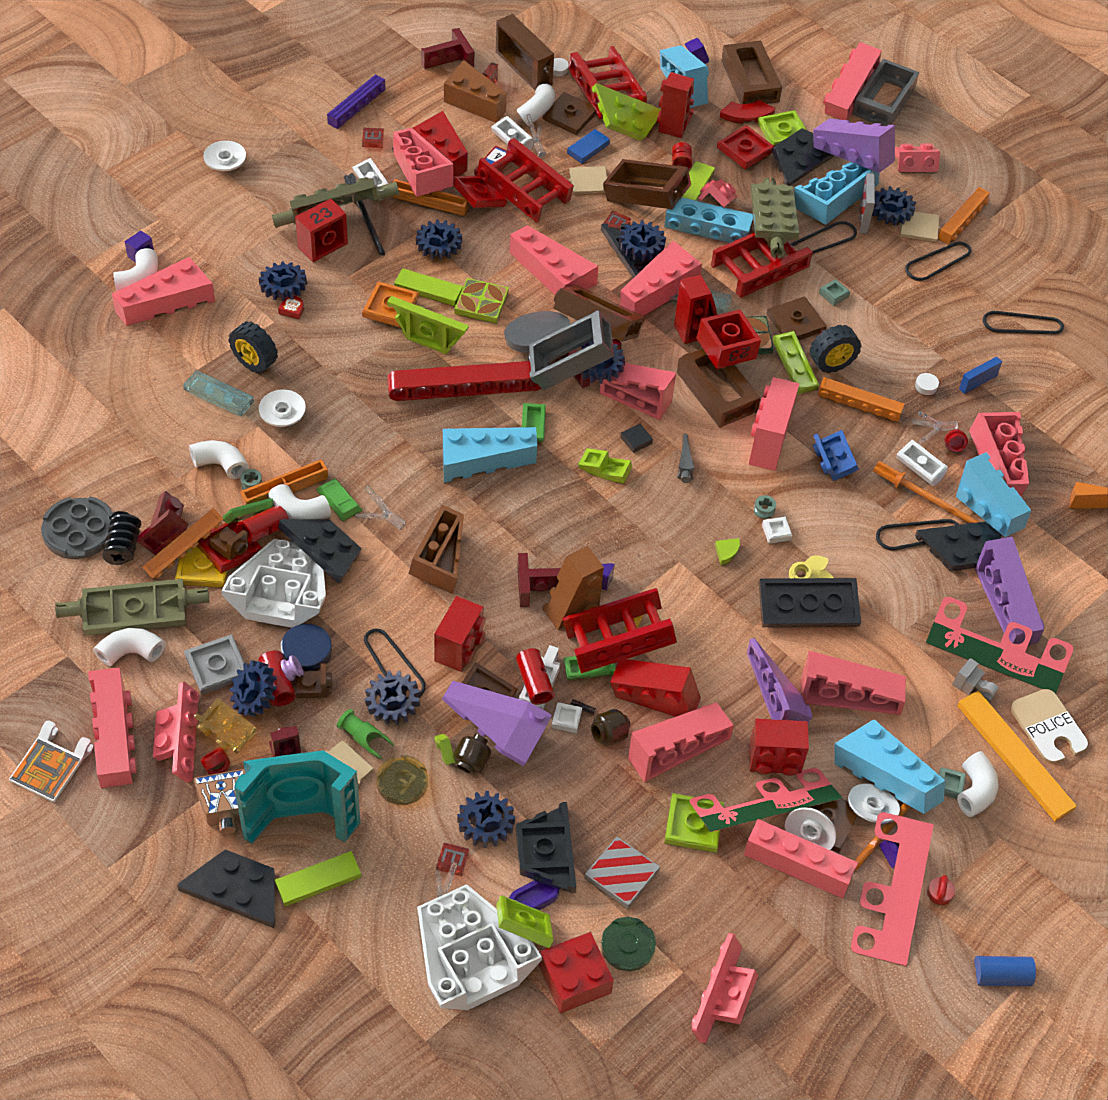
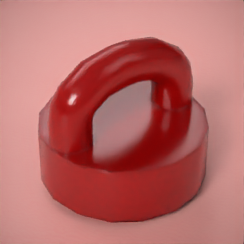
(213, 759)
(941, 890)

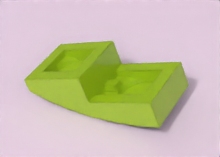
(601, 465)

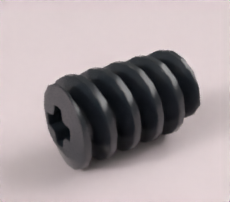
(121, 538)

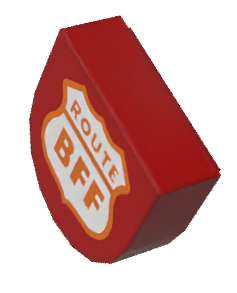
(291, 308)

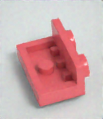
(917, 159)
(722, 192)

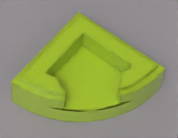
(727, 549)
(443, 743)

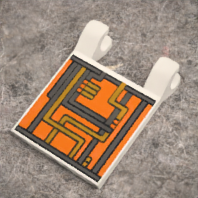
(48, 766)

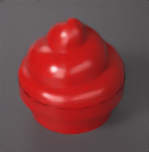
(955, 440)

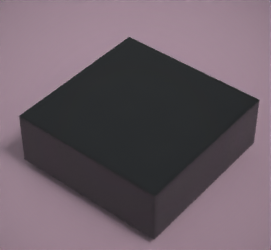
(636, 438)

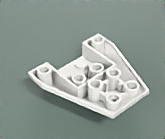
(277, 586)
(468, 952)

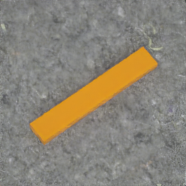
(1017, 756)

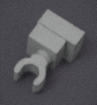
(970, 678)

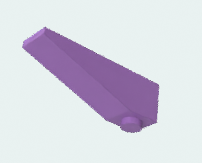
(779, 693)
(504, 719)

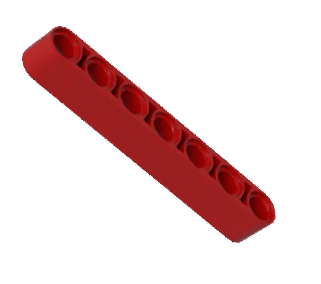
(460, 381)

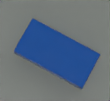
(588, 146)
(980, 375)

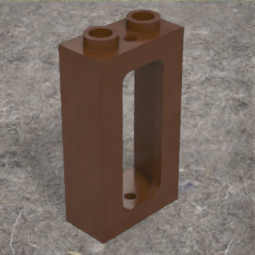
(524, 52)
(745, 91)
(672, 178)
(580, 302)
(719, 409)

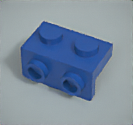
(836, 455)

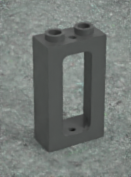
(885, 73)
(565, 340)

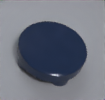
(308, 644)

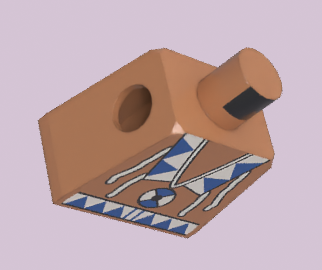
(219, 799)

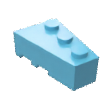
(684, 63)

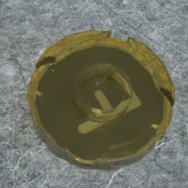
(402, 780)

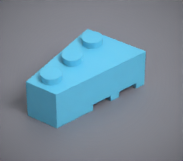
(991, 497)

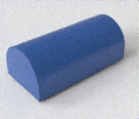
(1005, 970)

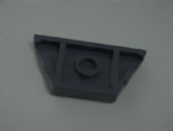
(798, 156)
(633, 266)
(323, 544)
(958, 544)
(546, 849)
(236, 886)

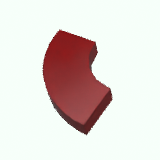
(746, 112)

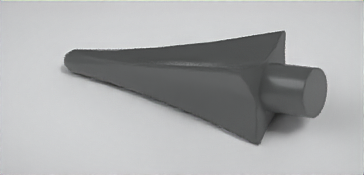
(686, 464)

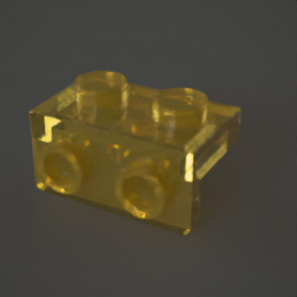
(226, 725)

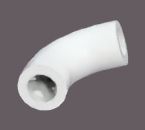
(538, 104)
(145, 266)
(219, 453)
(299, 509)
(129, 641)
(983, 787)

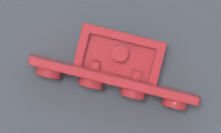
(177, 733)
(726, 992)

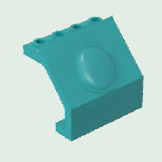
(297, 787)

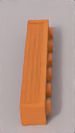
(436, 200)
(963, 216)
(861, 399)
(295, 479)
(182, 543)

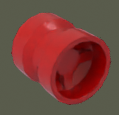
(682, 155)

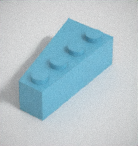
(832, 194)
(486, 449)
(890, 765)

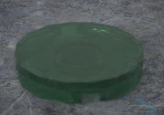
(628, 944)

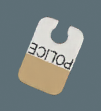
(1046, 720)

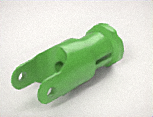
(361, 731)

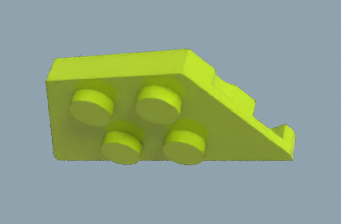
(625, 113)
(426, 326)

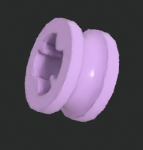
(292, 668)

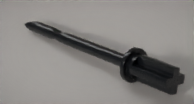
(351, 179)

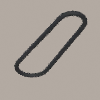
(825, 228)
(934, 252)
(1022, 315)
(909, 524)
(398, 651)

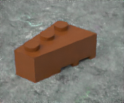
(475, 93)
(439, 551)
(577, 587)

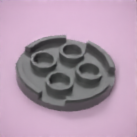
(533, 327)
(76, 527)

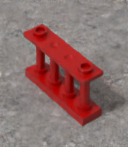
(586, 79)
(534, 167)
(762, 275)
(624, 645)

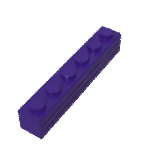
(356, 101)

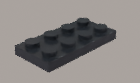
(809, 602)

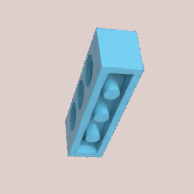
(708, 220)

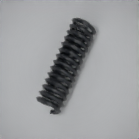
(585, 709)

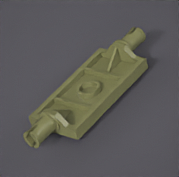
(342, 195)
(774, 214)
(133, 606)

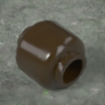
(610, 727)
(472, 754)

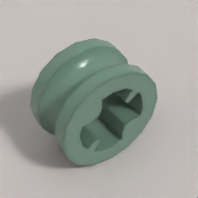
(250, 474)
(764, 513)

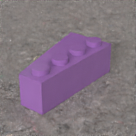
(857, 142)
(1008, 589)

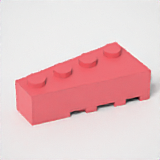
(163, 292)
(772, 422)

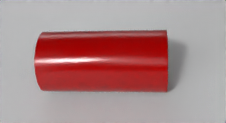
(262, 523)
(535, 676)
(285, 692)

